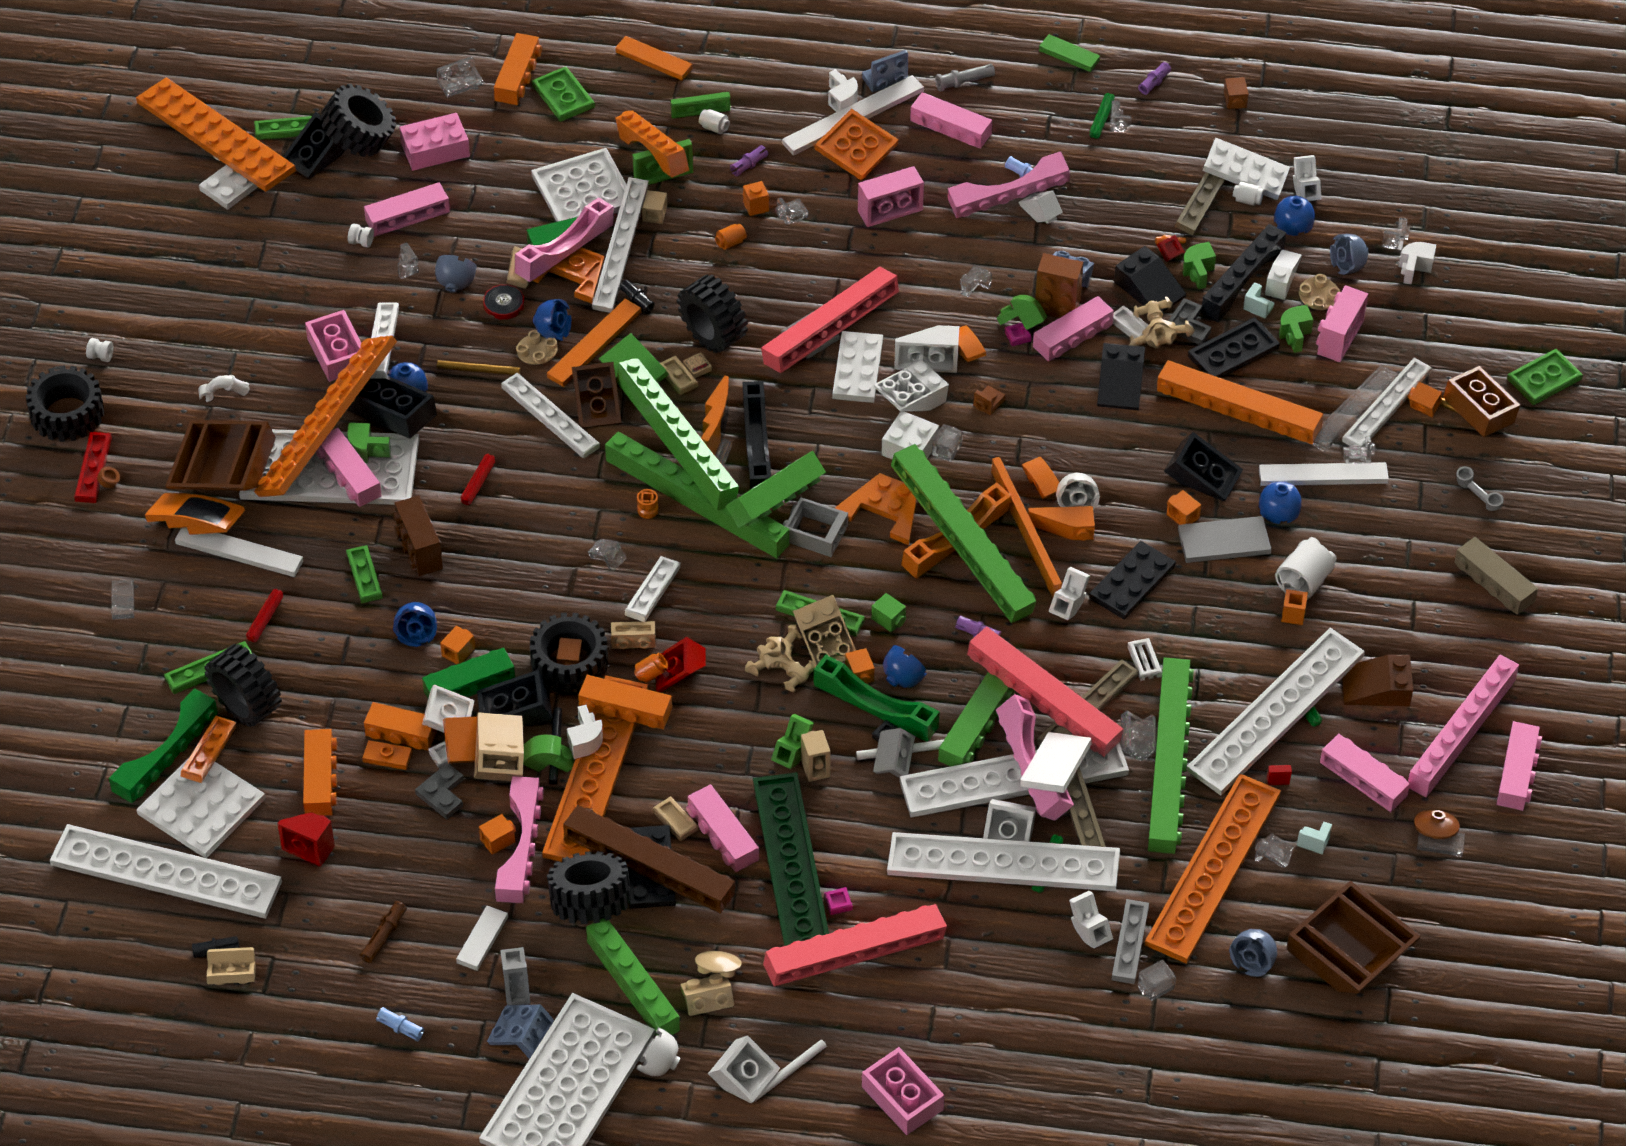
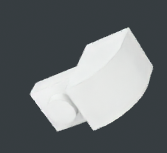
(842, 92)
(1305, 179)
(1417, 257)
(1071, 595)
(587, 736)
(1087, 921)

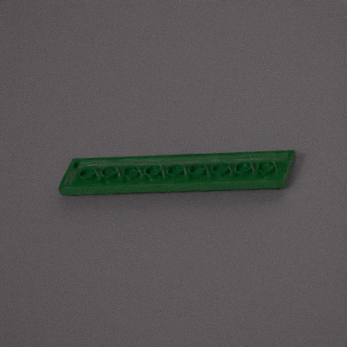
(790, 857)

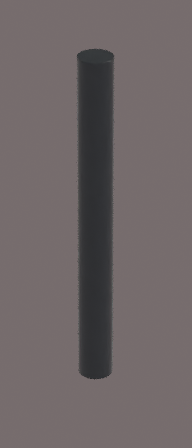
(556, 730)

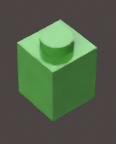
(889, 612)

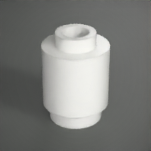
(714, 121)
(1248, 194)

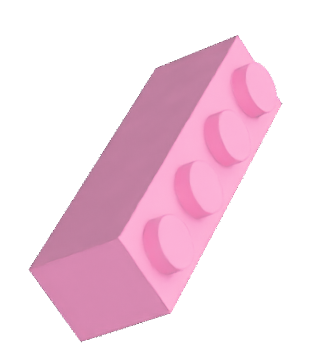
(951, 120)
(407, 209)
(1073, 328)
(349, 468)
(1518, 766)
(1365, 772)
(722, 828)

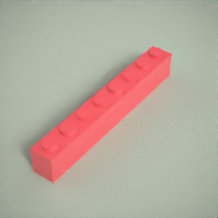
(830, 319)
(1044, 691)
(854, 944)

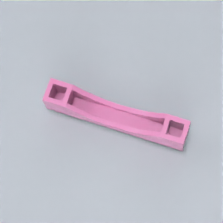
(970, 198)
(591, 222)
(1018, 723)
(512, 876)

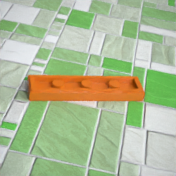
(653, 58)
(208, 749)

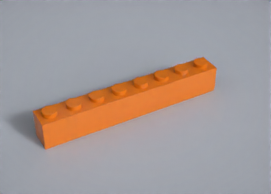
(1239, 402)

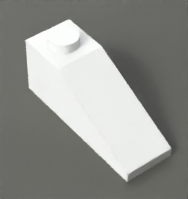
(1282, 274)

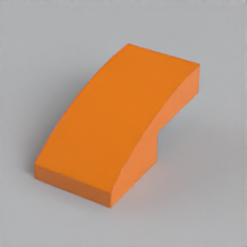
(969, 345)
(1042, 476)

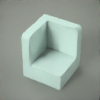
(1257, 304)
(1314, 839)

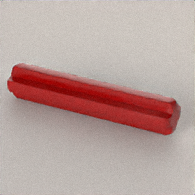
(477, 479)
(264, 615)

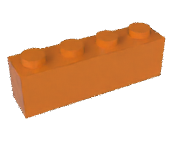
(517, 69)
(625, 702)
(318, 772)

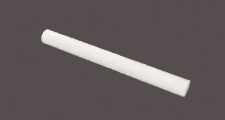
(917, 747)
(793, 1066)

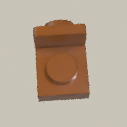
(988, 399)

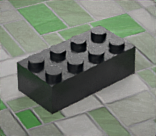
(394, 405)

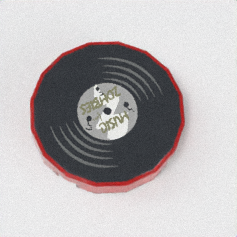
(503, 302)

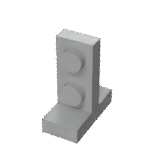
(515, 976)

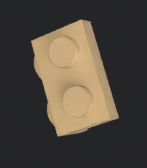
(633, 635)
(231, 966)
(707, 994)

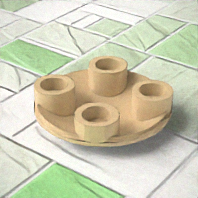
(1318, 292)
(536, 349)
(717, 962)

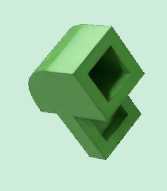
(1197, 261)
(1026, 308)
(1294, 324)
(365, 445)
(788, 748)
(547, 750)

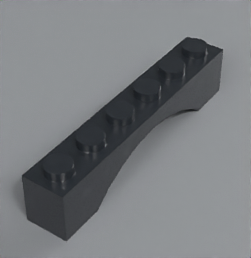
(1225, 291)
(756, 432)

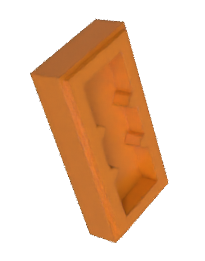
(387, 755)

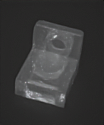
(1118, 121)
(791, 211)
(408, 261)
(1357, 455)
(1274, 849)

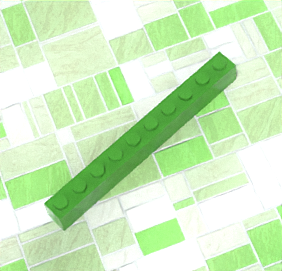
(677, 433)
(678, 485)
(963, 533)
(1169, 756)

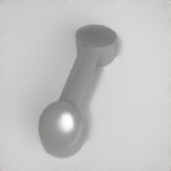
(1465, 479)

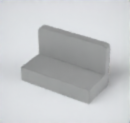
(894, 752)

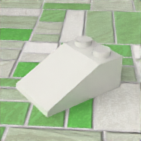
(933, 345)

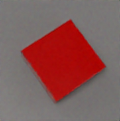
(1170, 248)
(1279, 775)

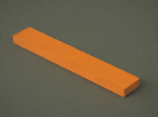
(594, 341)

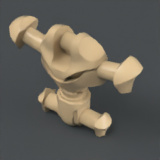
(1159, 330)
(778, 655)

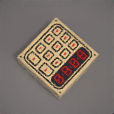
(697, 365)

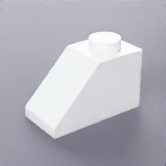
(1042, 206)

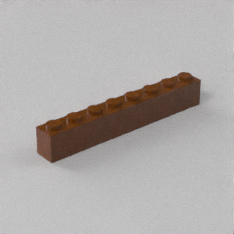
(650, 858)

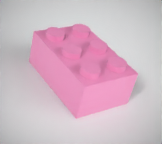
(434, 141)
(890, 196)
(1341, 323)
(333, 342)
(902, 1091)

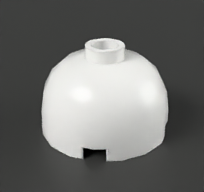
(1077, 490)
(659, 1054)

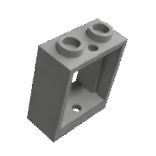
(821, 513)

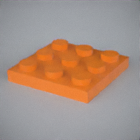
(856, 144)

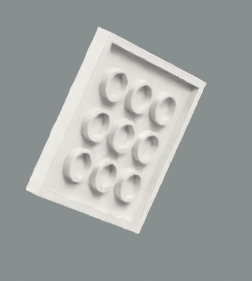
(579, 181)
(201, 812)

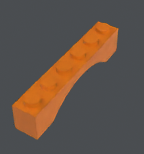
(666, 152)
(931, 550)

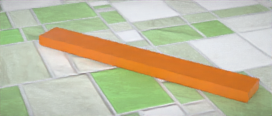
(1027, 528)

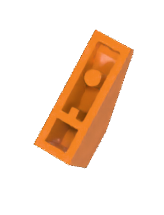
(1067, 522)

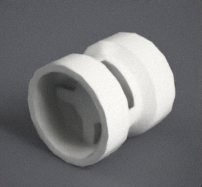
(360, 235)
(98, 349)

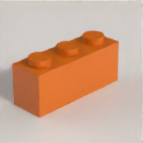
(398, 726)

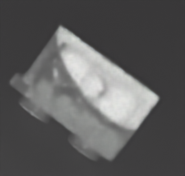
(458, 77)
(1138, 735)

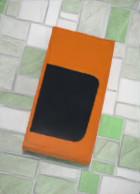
(716, 415)
(196, 512)

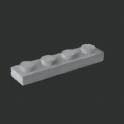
(1130, 941)

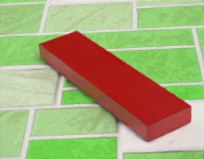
(93, 462)

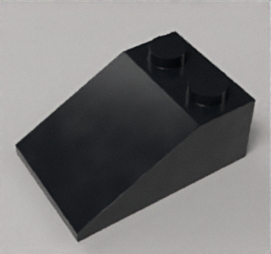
(313, 149)
(1147, 278)
(1121, 376)
(1203, 468)
(519, 696)

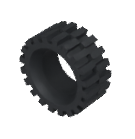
(348, 130)
(712, 313)
(61, 385)
(547, 640)
(243, 685)
(589, 887)

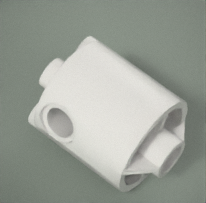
(1306, 567)

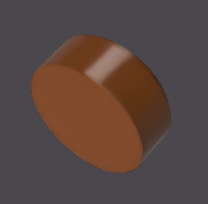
(108, 477)

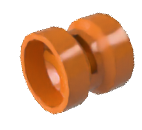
(647, 503)

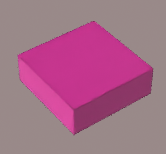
(1017, 334)
(838, 901)

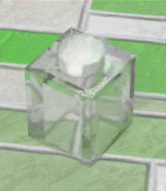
(947, 442)
(1156, 980)

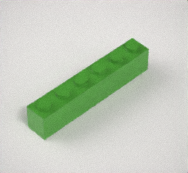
(775, 490)
(974, 722)
(632, 977)

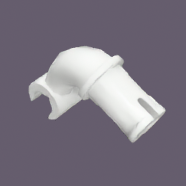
(226, 382)

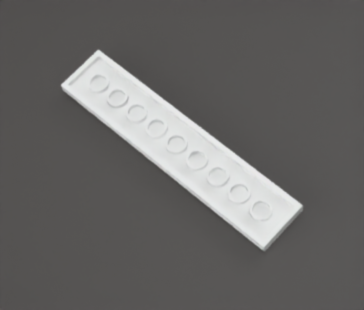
(1275, 711)
(990, 779)
(1004, 861)
(166, 871)

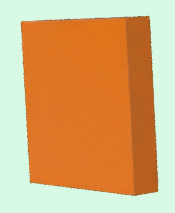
(460, 739)

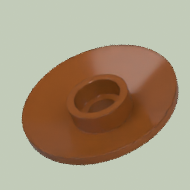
(1436, 824)

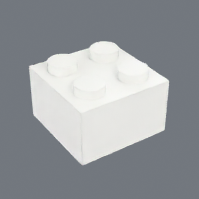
(908, 431)

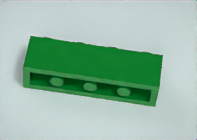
(472, 674)

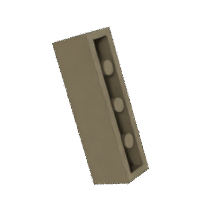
(1496, 575)

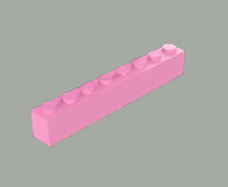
(1463, 725)

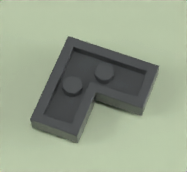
(1190, 311)
(437, 791)

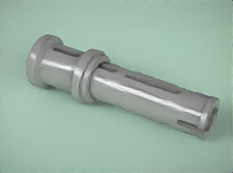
(956, 78)

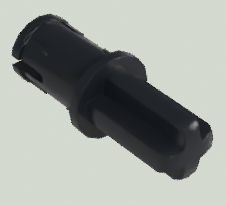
(637, 296)
(201, 949)

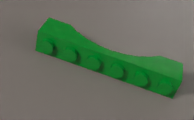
(843, 683)
(136, 776)

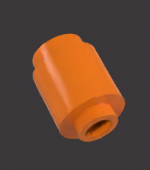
(730, 236)
(650, 667)

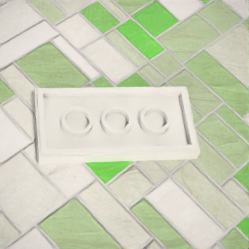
(1055, 762)

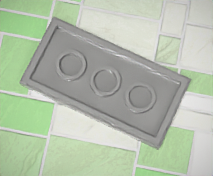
(1224, 539)

